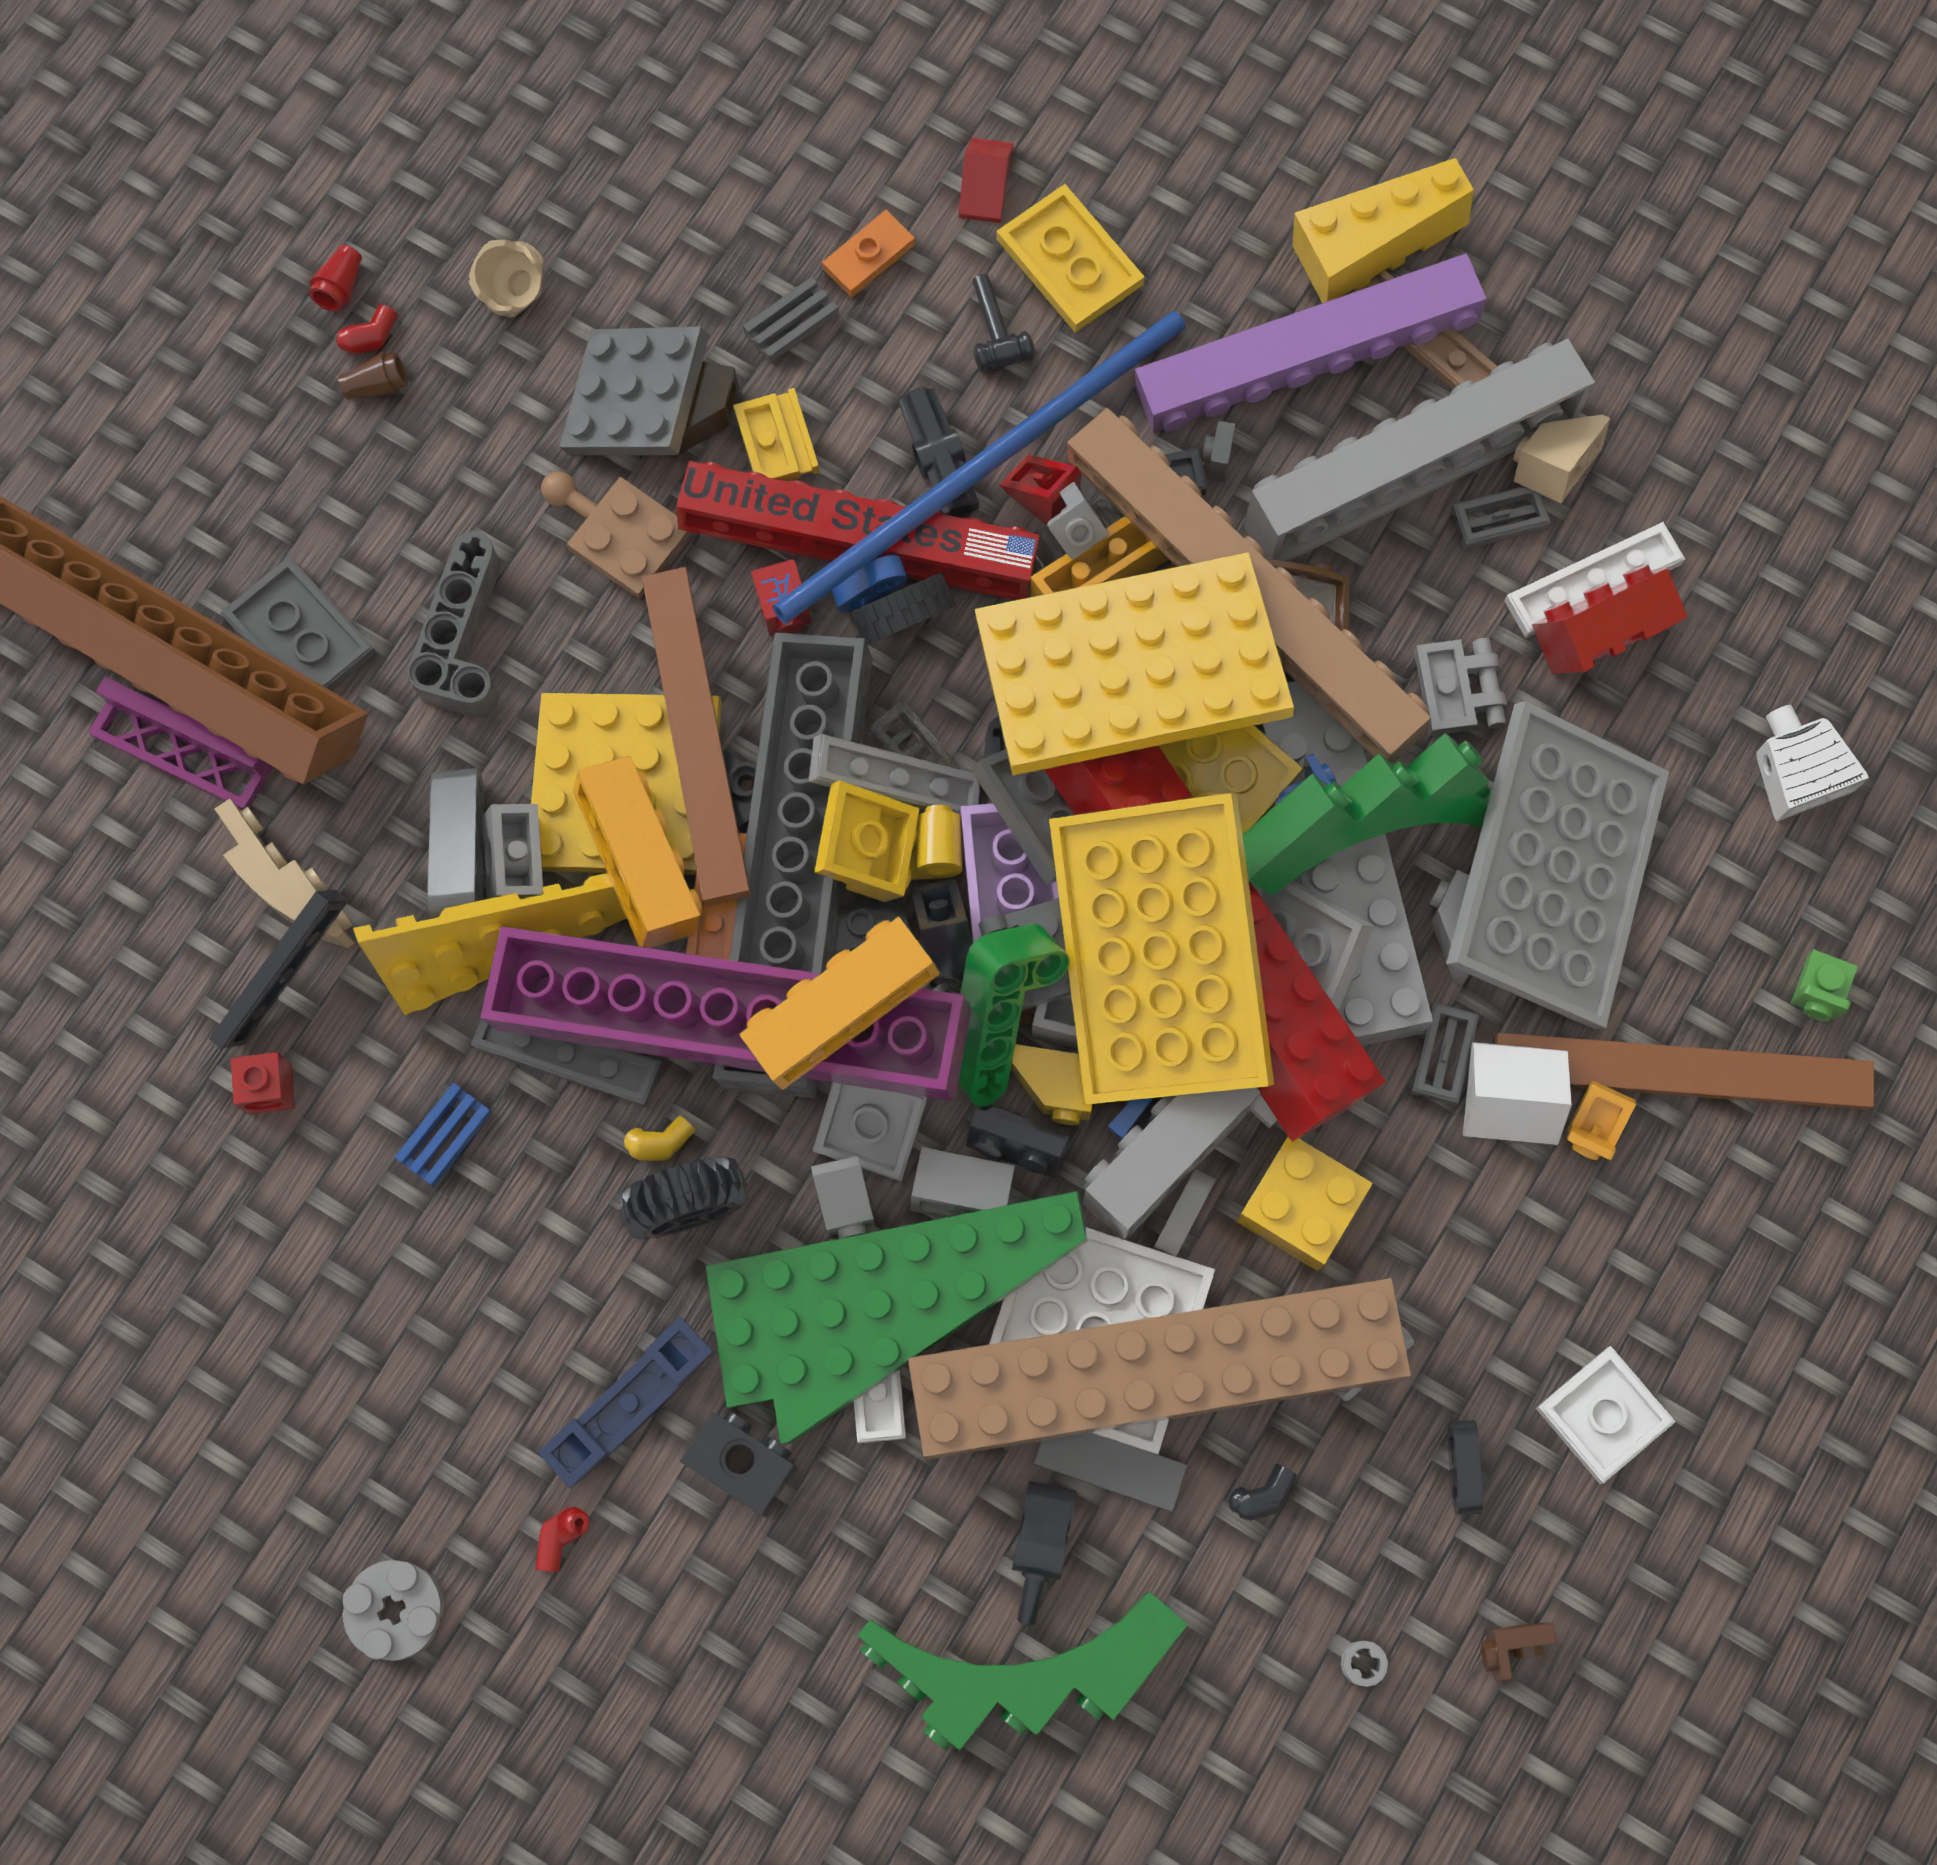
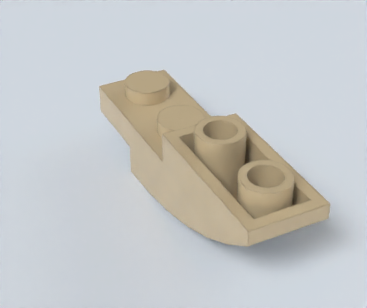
(266, 871)

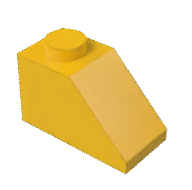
(1052, 1082)

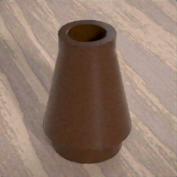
(375, 377)

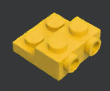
(867, 842)

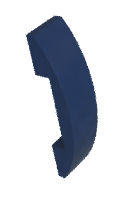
(626, 1404)

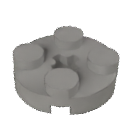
(418, 1622)

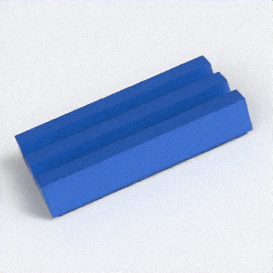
(430, 1123)

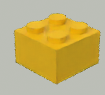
(1304, 1203)

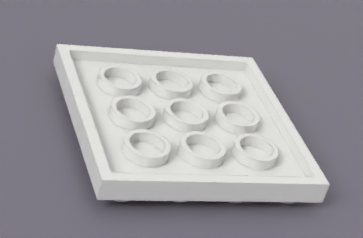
(1102, 1286)

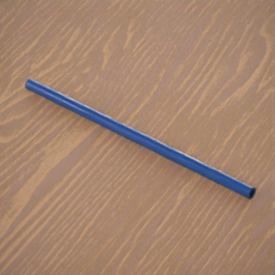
(977, 468)

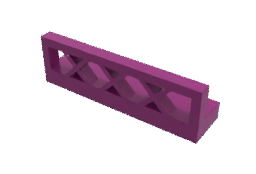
(182, 728)

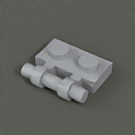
(1447, 689)

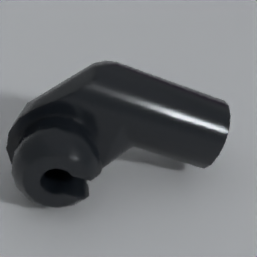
(1264, 1500)

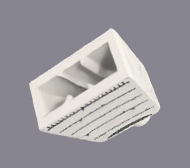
(1805, 764)

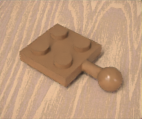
(621, 535)

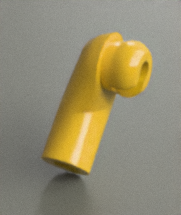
(658, 1145)

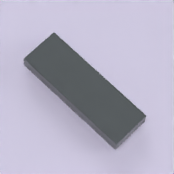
(1114, 1467)

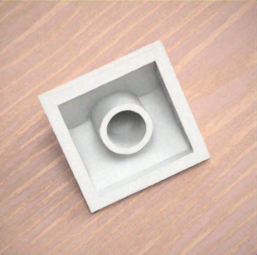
(1517, 1093)

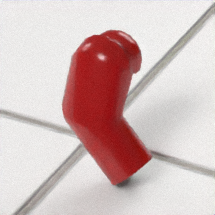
(367, 336)

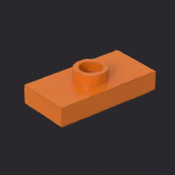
(868, 253)

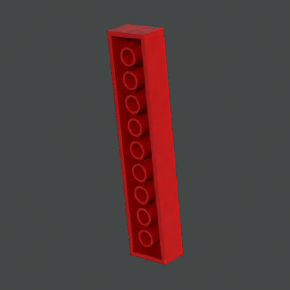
(1312, 1050)

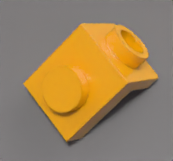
(1599, 1121)

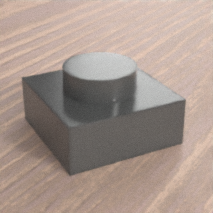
(1218, 450)

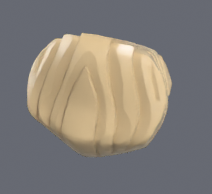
(507, 276)

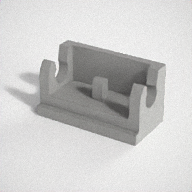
(958, 1184)

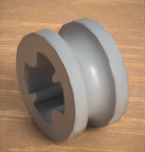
(1373, 1651)

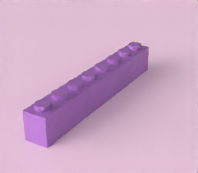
(1310, 344)

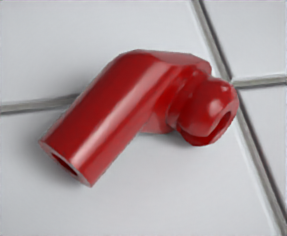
(557, 1533)

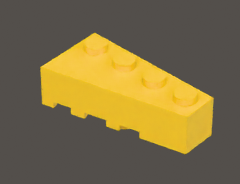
(1379, 226)

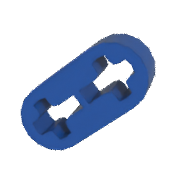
(870, 583)

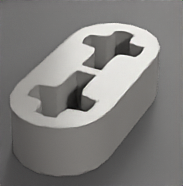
(1185, 1213)

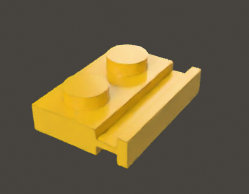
(776, 436)

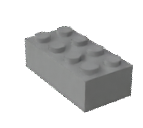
(1162, 1156)

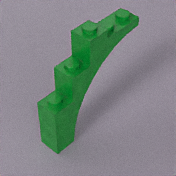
(1380, 798)
(964, 1693)

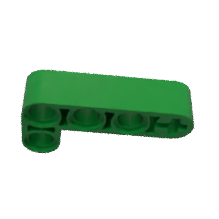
(994, 984)

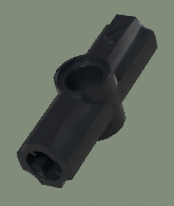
(936, 446)

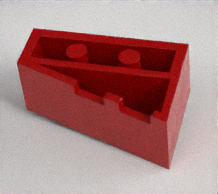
(1608, 619)

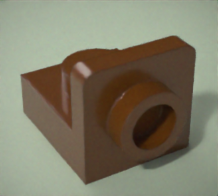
(1524, 1640)

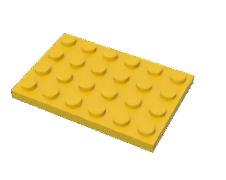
(1132, 663)
(1161, 950)

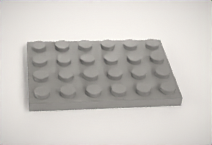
(1558, 866)

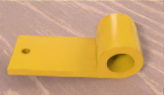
(937, 844)

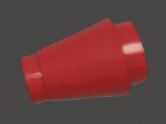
(336, 279)

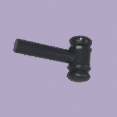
(1002, 349)

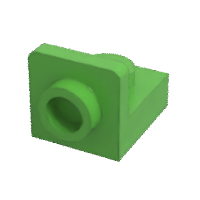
(1824, 986)

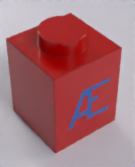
(772, 585)

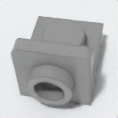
(1078, 524)

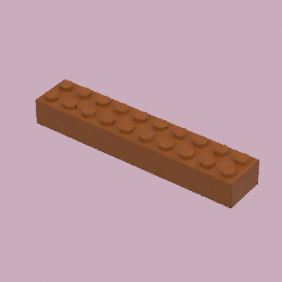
(173, 650)

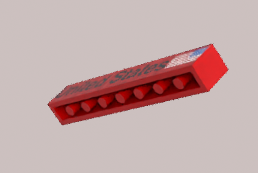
(829, 522)

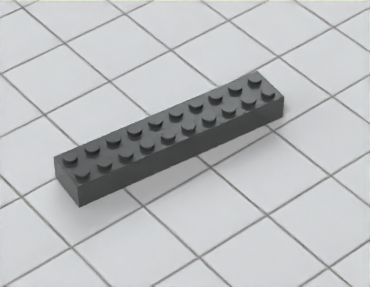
(792, 912)

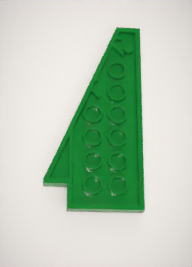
(848, 1312)

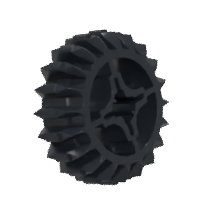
(683, 1197)

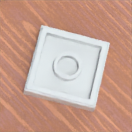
(1605, 1415)

